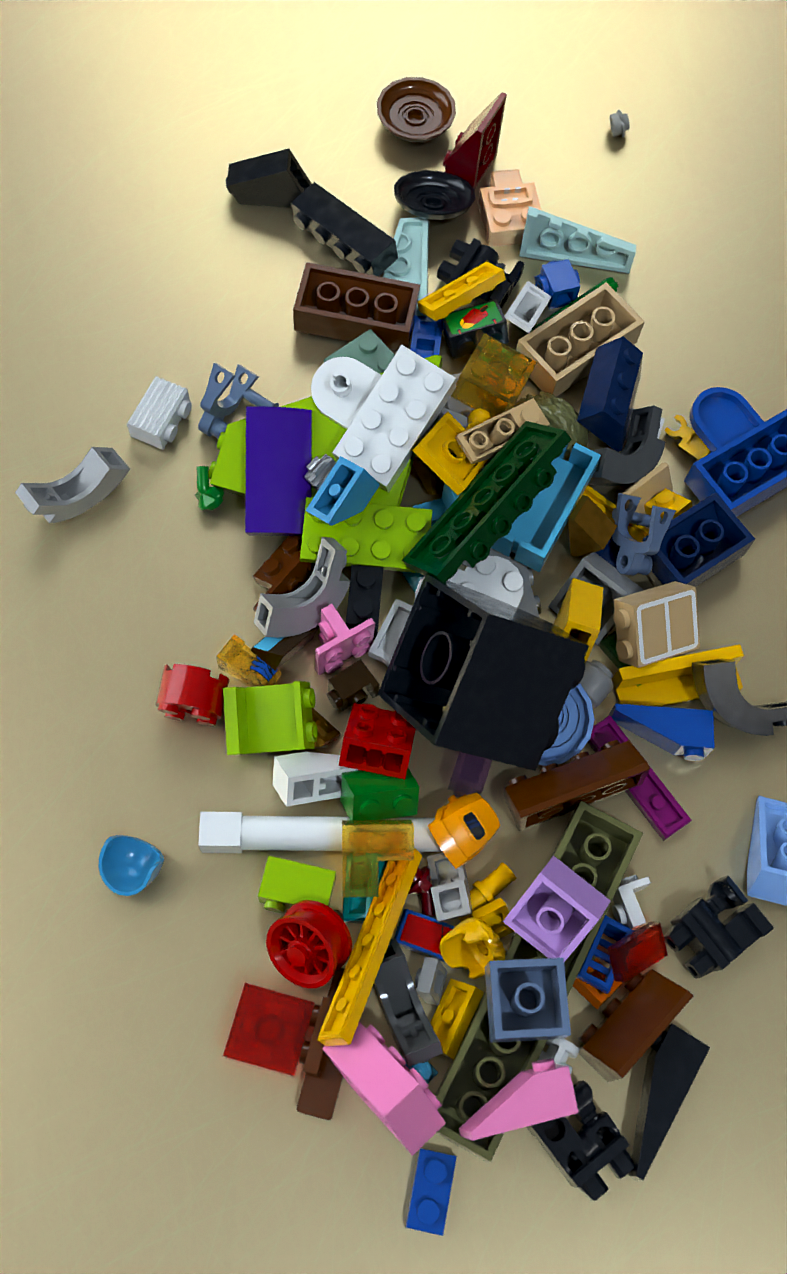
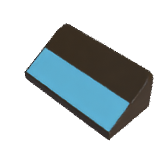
(278, 650)

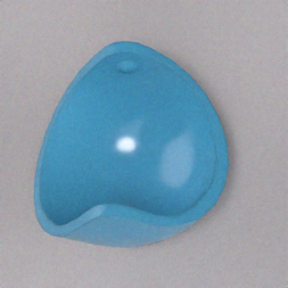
(129, 864)

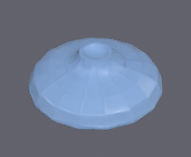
(574, 728)

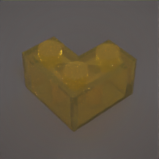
(366, 844)

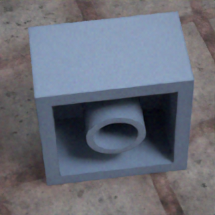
(527, 1000)

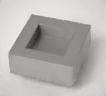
(431, 980)

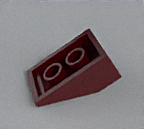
(478, 144)

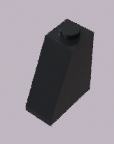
(267, 179)

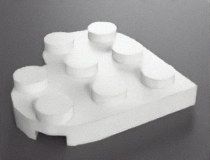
(491, 577)

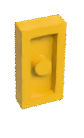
(455, 1015)

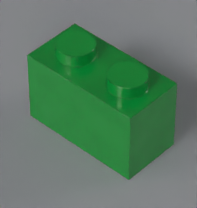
(378, 796)

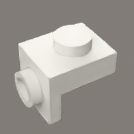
(626, 905)

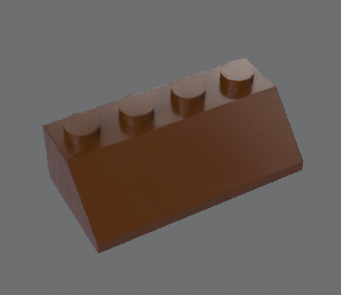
(349, 303)
(583, 779)

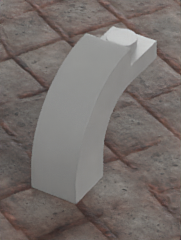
(79, 490)
(301, 610)

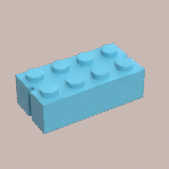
(539, 528)

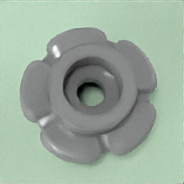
(619, 123)

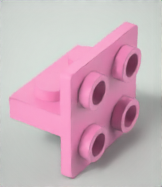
(339, 641)

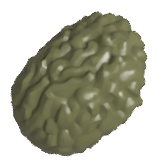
(561, 416)

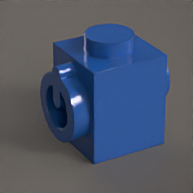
(559, 282)

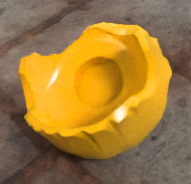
(471, 947)

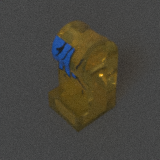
(245, 665)

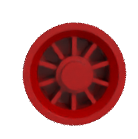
(309, 943)

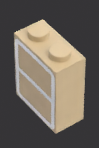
(656, 624)

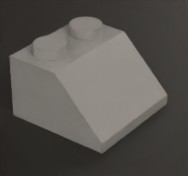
(600, 573)

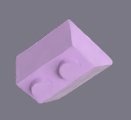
(557, 911)

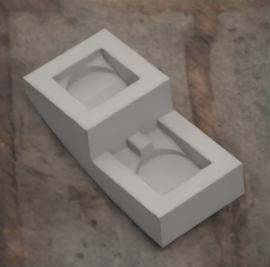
(449, 888)

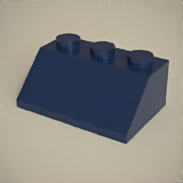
(611, 391)
(700, 543)

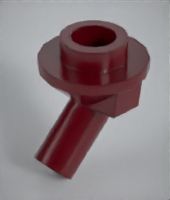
(422, 885)

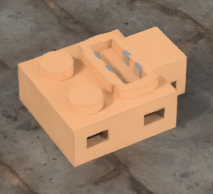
(506, 207)

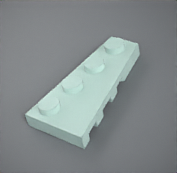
(559, 239)
(413, 254)

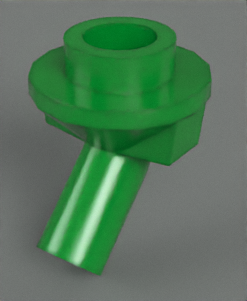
(207, 496)

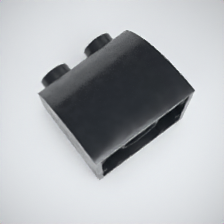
(482, 674)

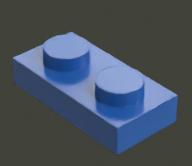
(431, 1192)

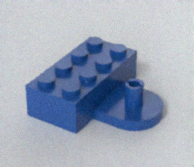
(746, 453)

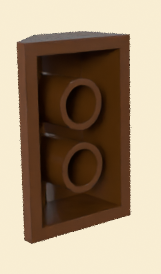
(632, 1024)

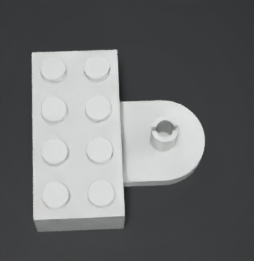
(381, 412)

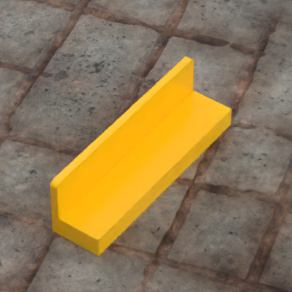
(667, 680)

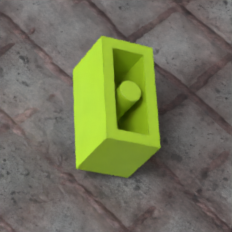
(290, 882)

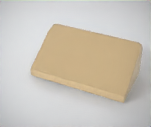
(650, 486)

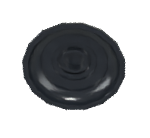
(434, 194)

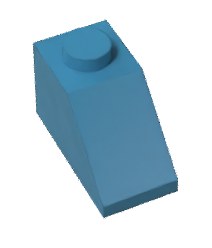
(343, 493)

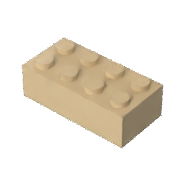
(570, 339)

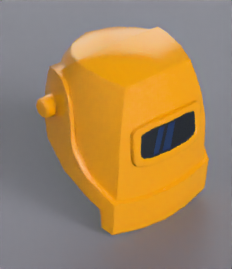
(464, 827)

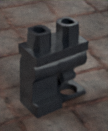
(472, 256)
(709, 938)
(587, 1151)

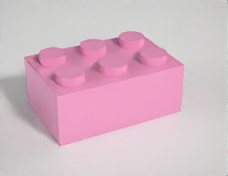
(388, 1088)

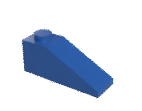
(672, 729)

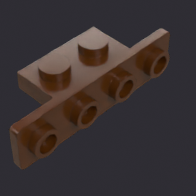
(283, 569)
(322, 1077)

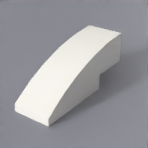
(527, 307)

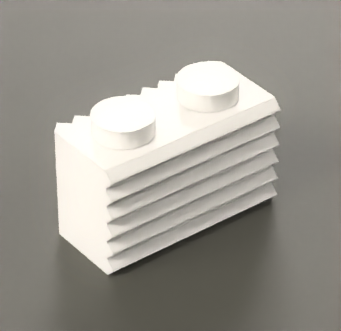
(159, 413)

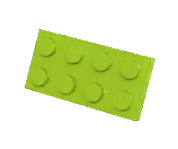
(372, 538)

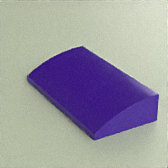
(275, 469)

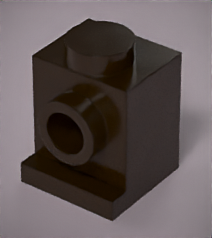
(352, 686)

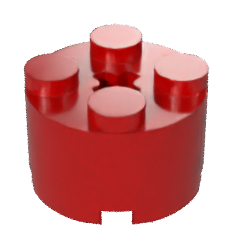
(191, 693)

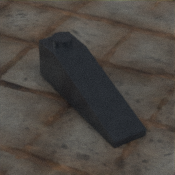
(666, 1082)

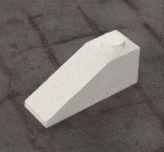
(308, 777)

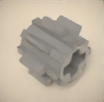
(318, 470)

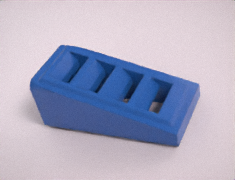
(615, 931)

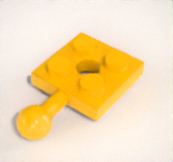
(434, 452)

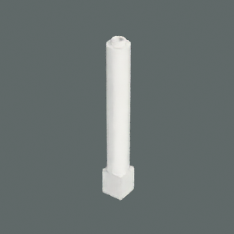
(234, 833)

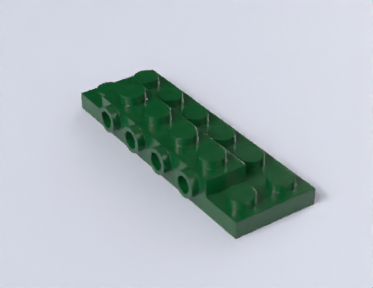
(490, 503)

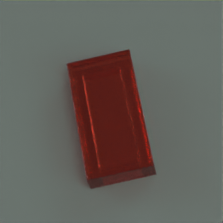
(637, 951)

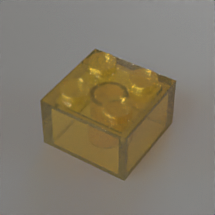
(493, 377)

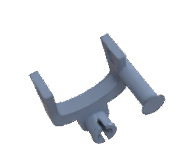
(215, 411)
(633, 554)

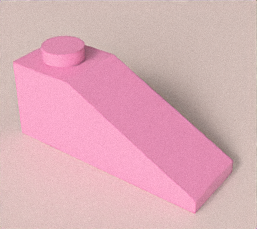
(526, 1100)

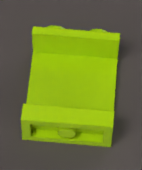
(269, 718)

